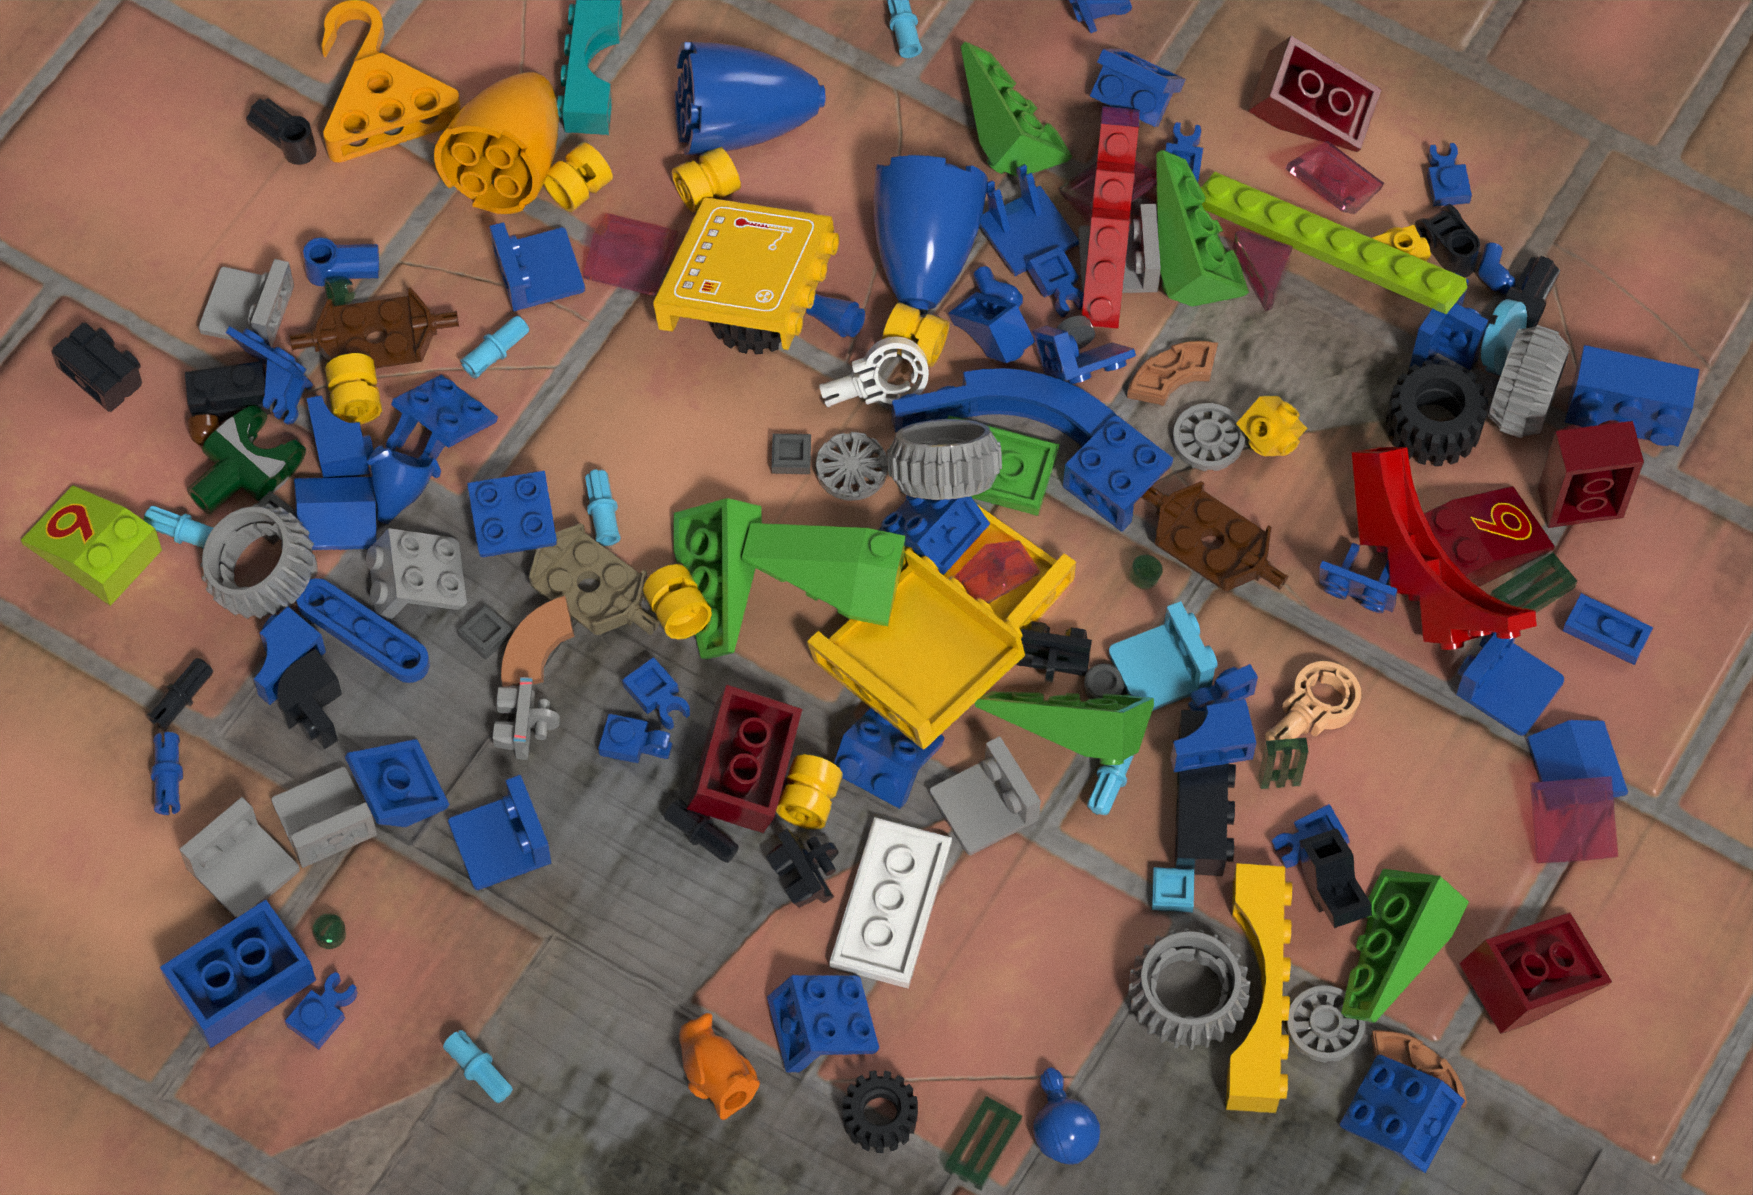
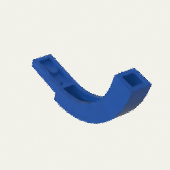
(1009, 393)

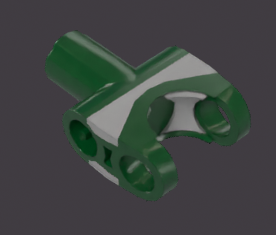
(243, 464)

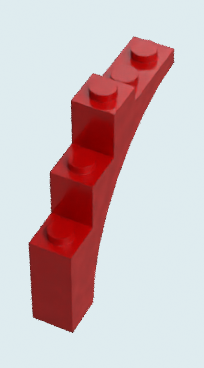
(1110, 216)
(1418, 566)

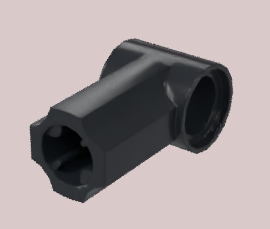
(285, 131)
(1535, 287)

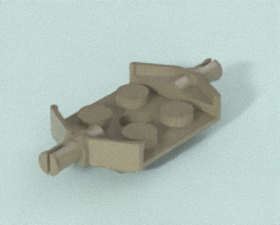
(577, 557)

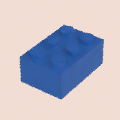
(1633, 389)
(238, 973)

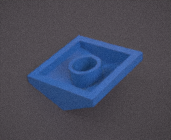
(337, 511)
(1575, 752)
(397, 783)

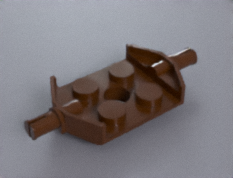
(402, 319)
(1195, 514)

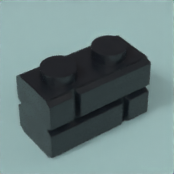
(98, 366)
(226, 389)

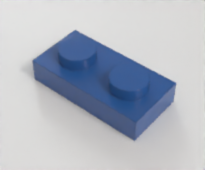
(1607, 629)

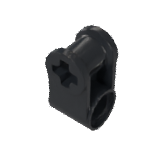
(1448, 237)

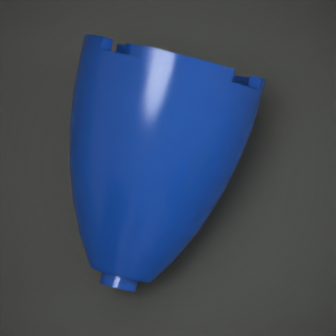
(739, 97)
(926, 224)

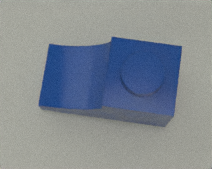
(994, 326)
(338, 443)
(285, 640)
(1221, 739)

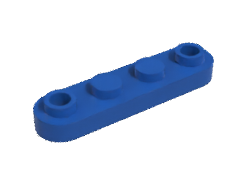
(364, 631)

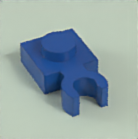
(1187, 148)
(1446, 180)
(1055, 276)
(1231, 683)
(655, 689)
(1310, 825)
(320, 1015)

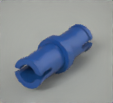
(167, 773)

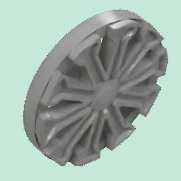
(1208, 437)
(851, 466)
(1323, 1023)

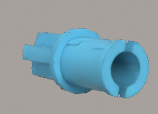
(904, 25)
(494, 347)
(602, 508)
(179, 527)
(1107, 786)
(477, 1066)

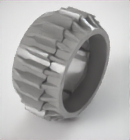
(1529, 381)
(944, 459)
(233, 536)
(1207, 952)

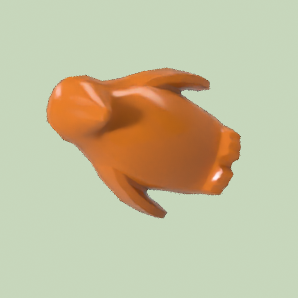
(716, 1067)

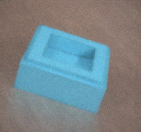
(1173, 889)

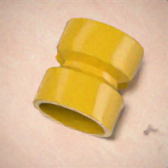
(580, 173)
(710, 177)
(927, 331)
(353, 389)
(677, 601)
(809, 792)

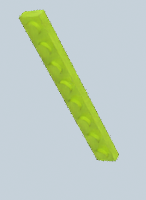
(1333, 243)

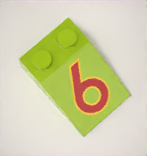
(94, 542)

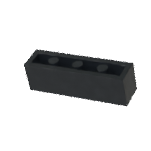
(1203, 811)

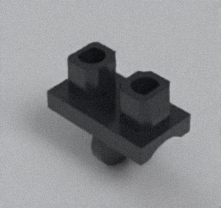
(1054, 651)
(793, 854)

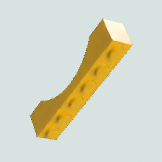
(1255, 1065)

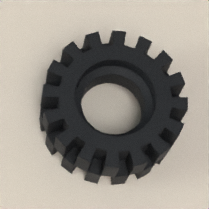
(876, 1135)

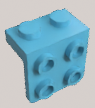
(1166, 660)

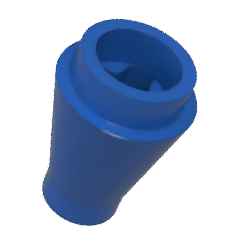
(839, 315)

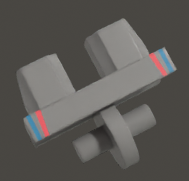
(517, 734)

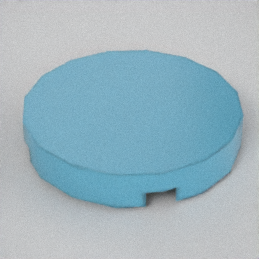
(1500, 336)

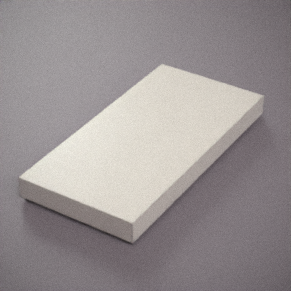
(891, 902)

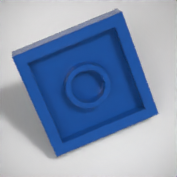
(1135, 84)
(1452, 335)

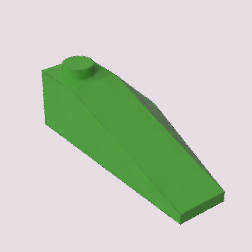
(1007, 120)
(1191, 253)
(711, 547)
(839, 565)
(1093, 728)
(1407, 928)

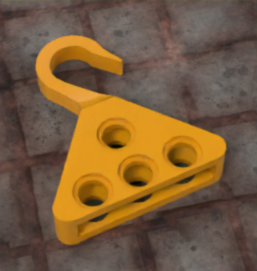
(364, 110)

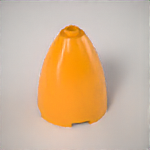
(505, 129)

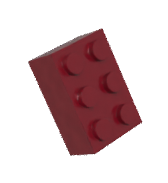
(1590, 473)
(744, 759)

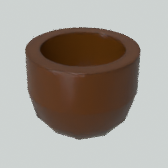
(201, 427)

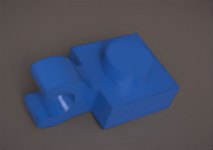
(629, 737)

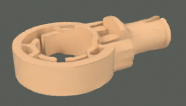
(1310, 712)

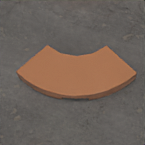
(1171, 369)
(534, 642)
(1414, 1054)

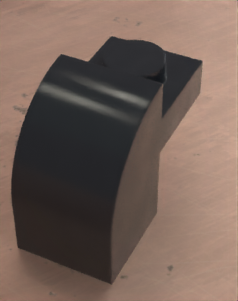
(304, 692)
(1331, 878)

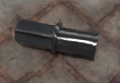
(180, 694)
(701, 831)

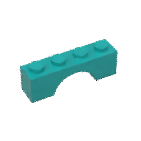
(587, 98)

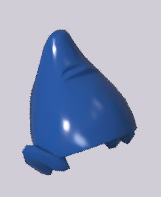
(399, 480)

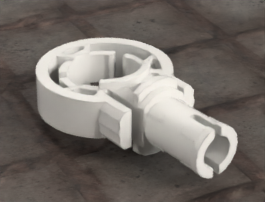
(868, 367)

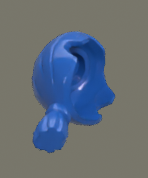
(1064, 1126)

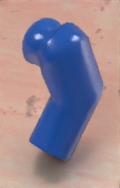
(1491, 270)
(989, 286)

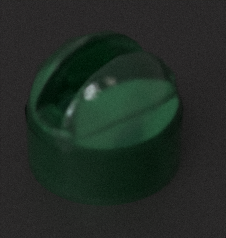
(337, 291)
(1149, 569)
(334, 934)

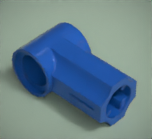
(346, 261)

